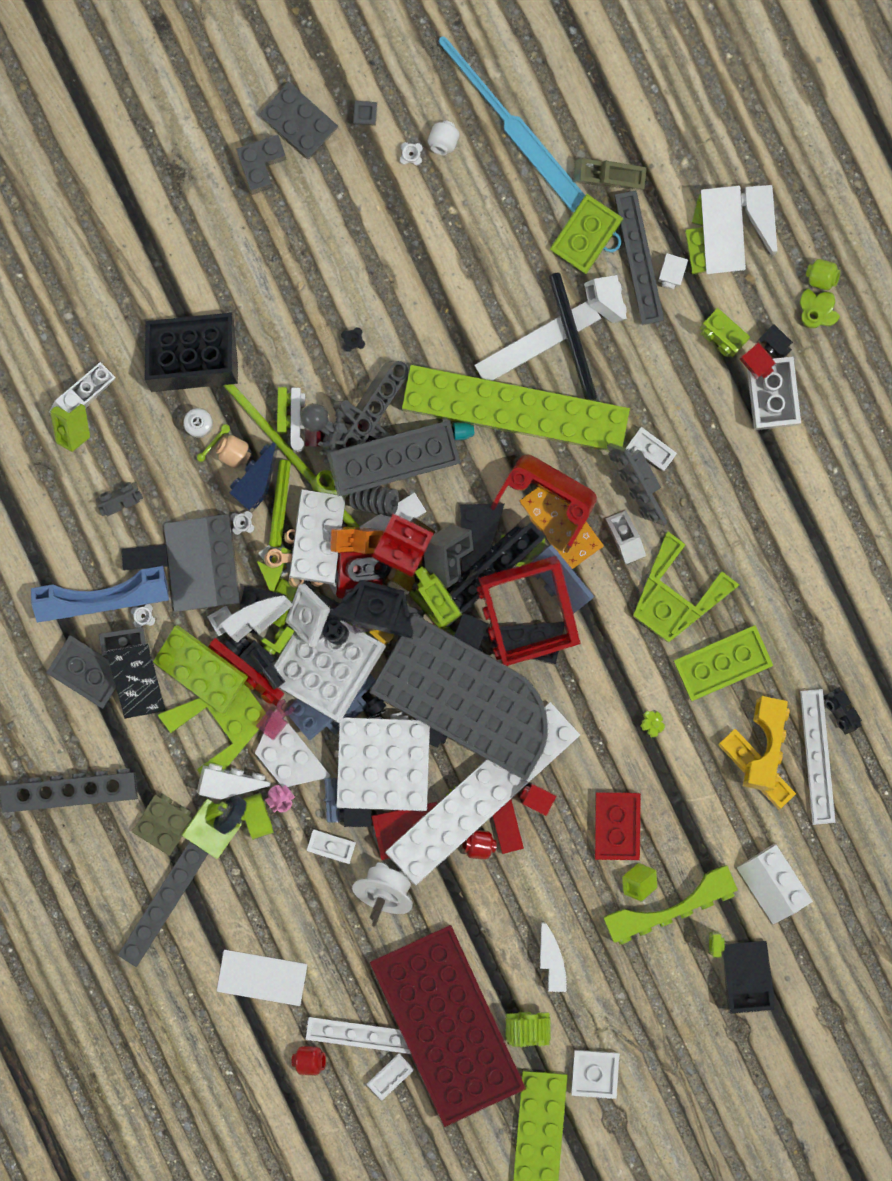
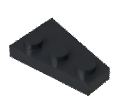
(484, 525)
(522, 635)

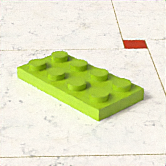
(723, 663)
(200, 669)

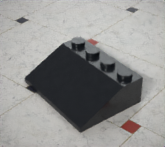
(190, 352)

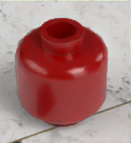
(479, 845)
(309, 1060)

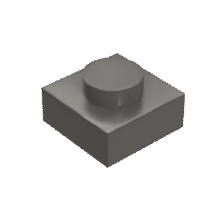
(365, 113)

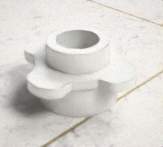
(406, 149)
(237, 518)
(139, 621)

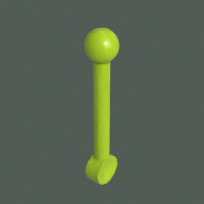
(224, 430)

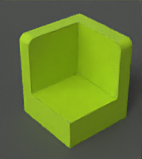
(639, 882)

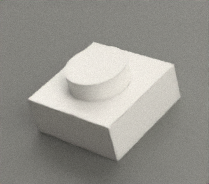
(217, 618)

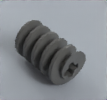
(376, 500)

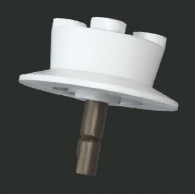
(384, 891)

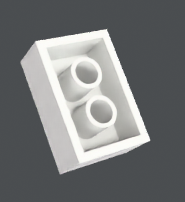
(775, 397)

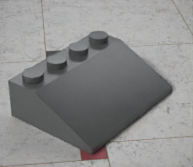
(202, 563)

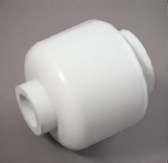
(443, 137)
(204, 427)

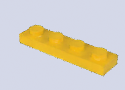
(742, 753)

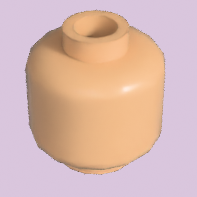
(233, 451)

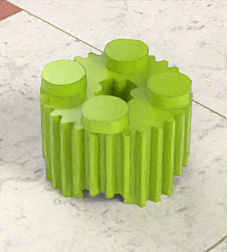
(528, 1029)

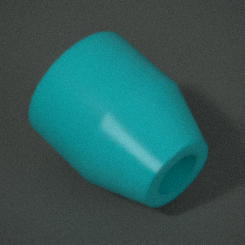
(462, 431)

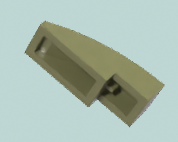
(609, 174)

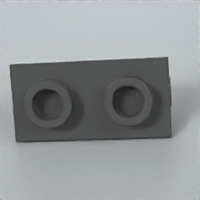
(125, 494)

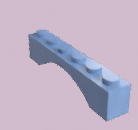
(57, 603)

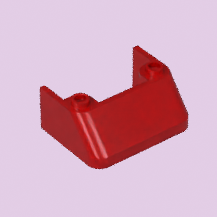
(533, 470)

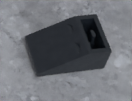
(748, 977)

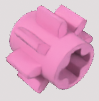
(279, 798)

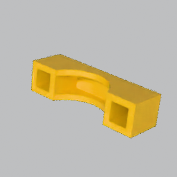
(770, 716)

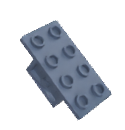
(313, 721)

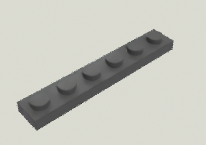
(639, 258)
(163, 904)

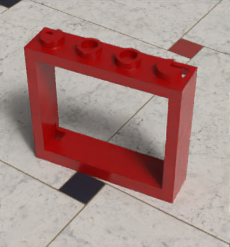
(542, 647)

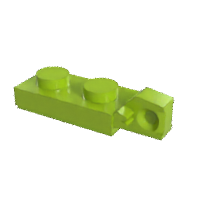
(437, 597)

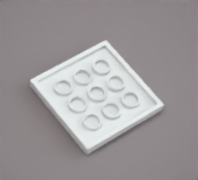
(328, 673)
(383, 764)

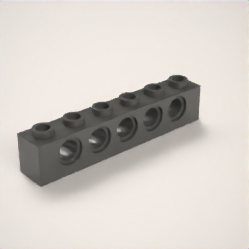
(11, 801)

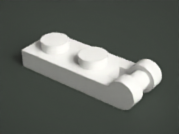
(297, 402)

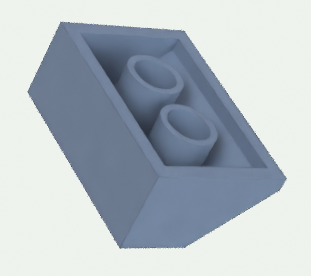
(577, 591)

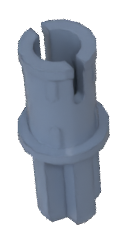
(332, 811)

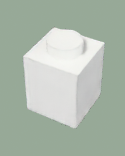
(672, 271)

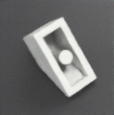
(626, 537)

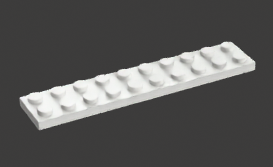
(471, 806)

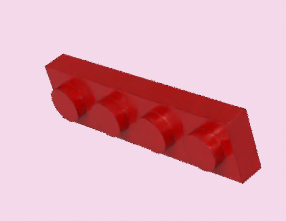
(254, 680)

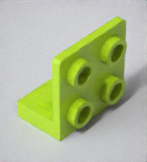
(724, 333)

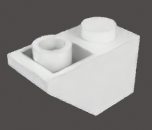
(606, 298)

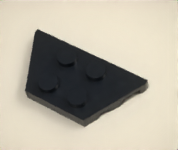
(375, 608)

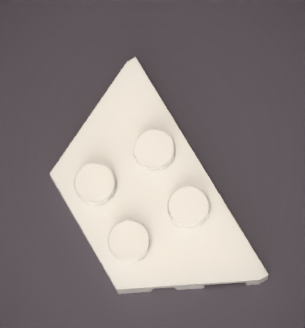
(290, 758)

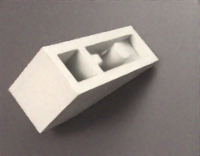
(760, 210)

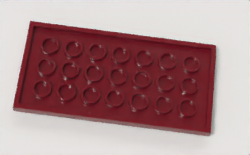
(447, 1025)

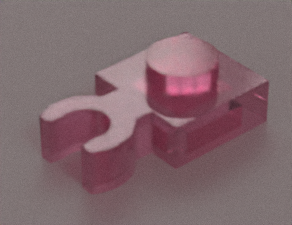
(273, 721)

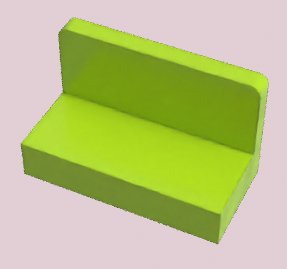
(70, 428)

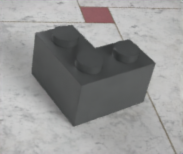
(256, 158)
(445, 551)
(122, 639)

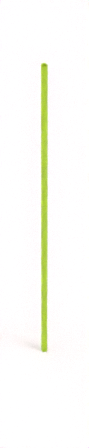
(306, 472)

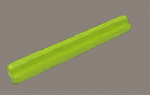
(280, 503)

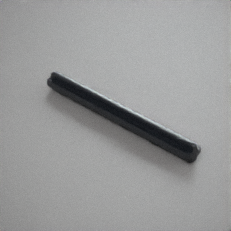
(572, 336)

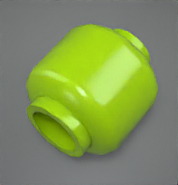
(823, 274)

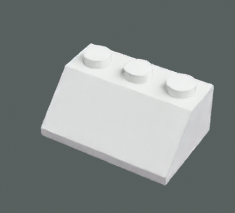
(774, 884)

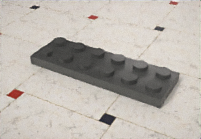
(393, 458)

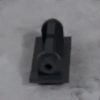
(846, 719)

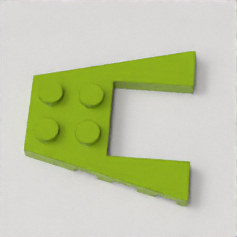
(666, 610)
(237, 722)

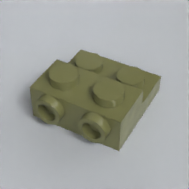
(163, 823)

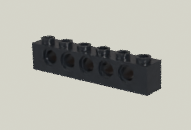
(500, 557)

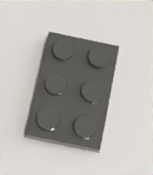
(298, 120)
(83, 671)

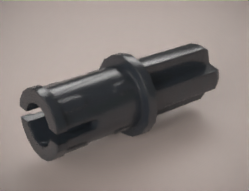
(267, 669)

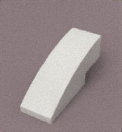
(407, 509)
(256, 617)
(552, 959)

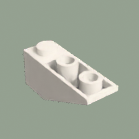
(85, 389)
(224, 784)

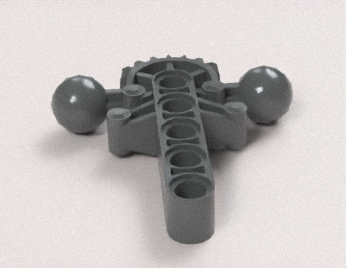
(315, 417)

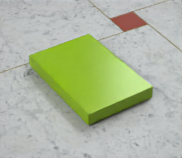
(586, 233)

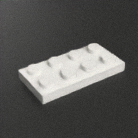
(312, 539)

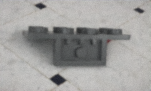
(640, 480)

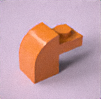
(355, 539)

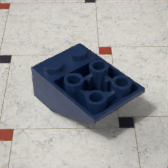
(254, 485)

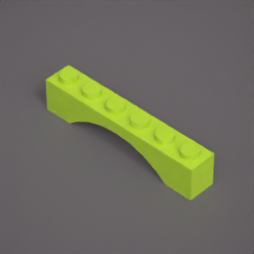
(714, 885)

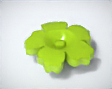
(653, 723)

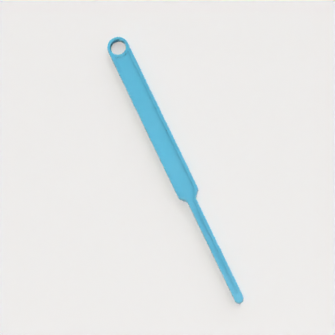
(526, 141)

